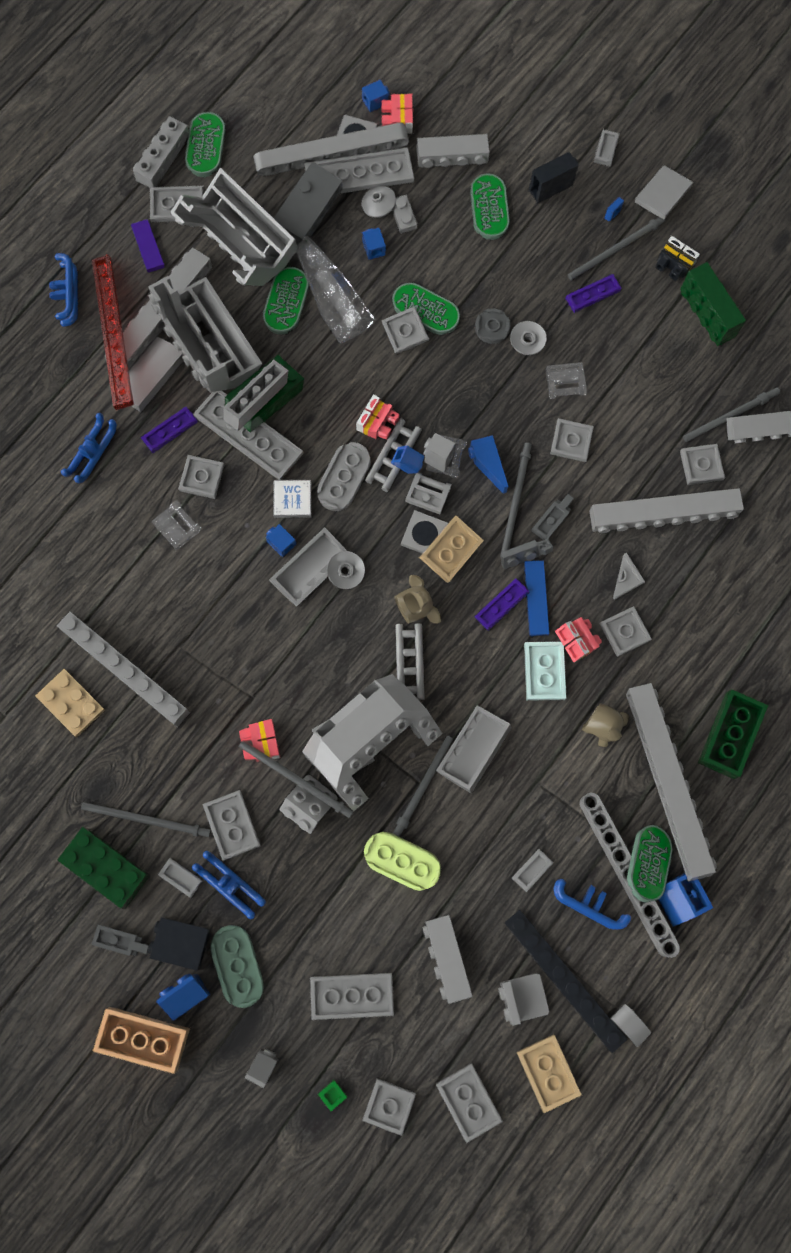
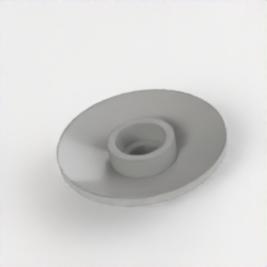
(378, 207)
(531, 331)
(352, 563)

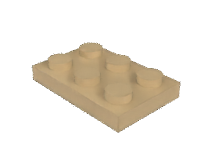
(451, 549)
(70, 703)
(548, 1073)

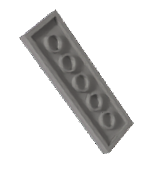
(370, 169)
(262, 445)

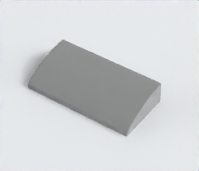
(153, 371)
(307, 567)
(474, 749)

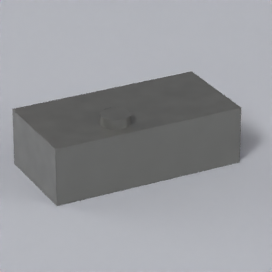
(309, 202)

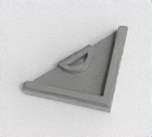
(628, 577)

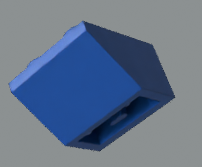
(684, 900)
(184, 996)

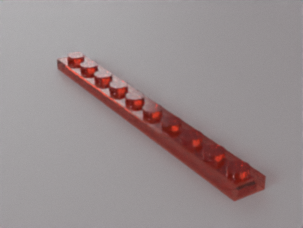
(112, 333)

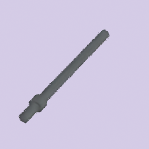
(760, 399)
(403, 822)

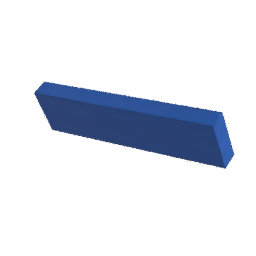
(536, 598)

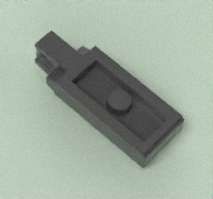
(553, 518)
(525, 553)
(119, 941)

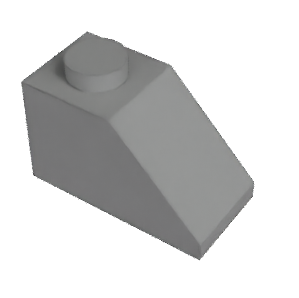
(262, 1067)

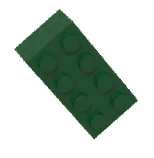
(712, 304)
(283, 396)
(732, 734)
(103, 868)

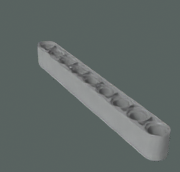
(339, 146)
(620, 867)

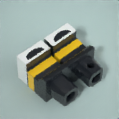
(670, 258)

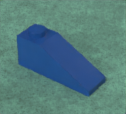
(488, 461)

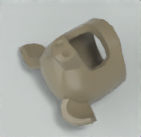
(416, 602)
(606, 724)

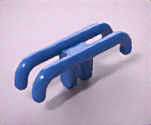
(67, 290)
(91, 449)
(229, 884)
(592, 913)

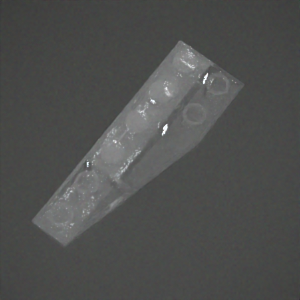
(333, 293)

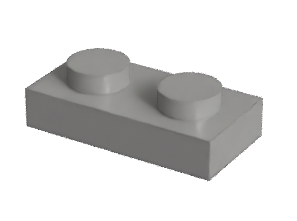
(404, 215)

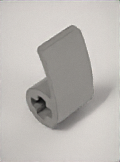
(631, 1025)

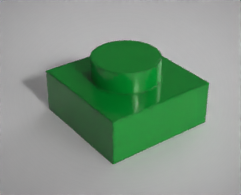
(332, 1095)

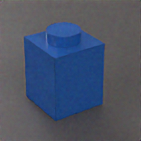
(374, 94)
(373, 243)
(407, 459)
(280, 540)

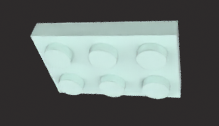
(545, 671)

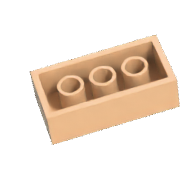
(141, 1040)

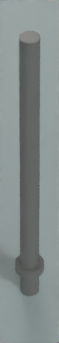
(653, 225)
(525, 456)
(339, 806)
(195, 830)

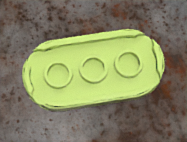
(402, 861)

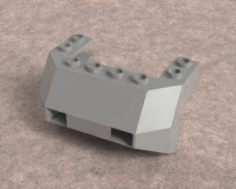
(252, 239)
(221, 357)
(364, 730)

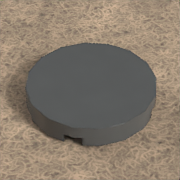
(492, 326)

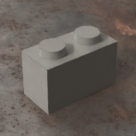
(438, 452)

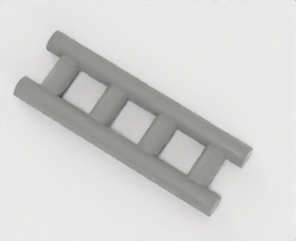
(382, 458)
(418, 652)

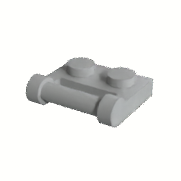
(425, 497)

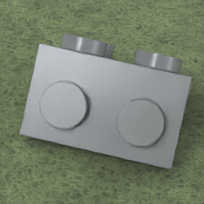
(304, 807)
(523, 998)

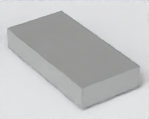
(606, 147)
(532, 870)
(180, 877)

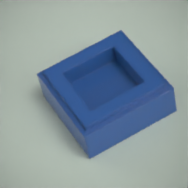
(614, 209)

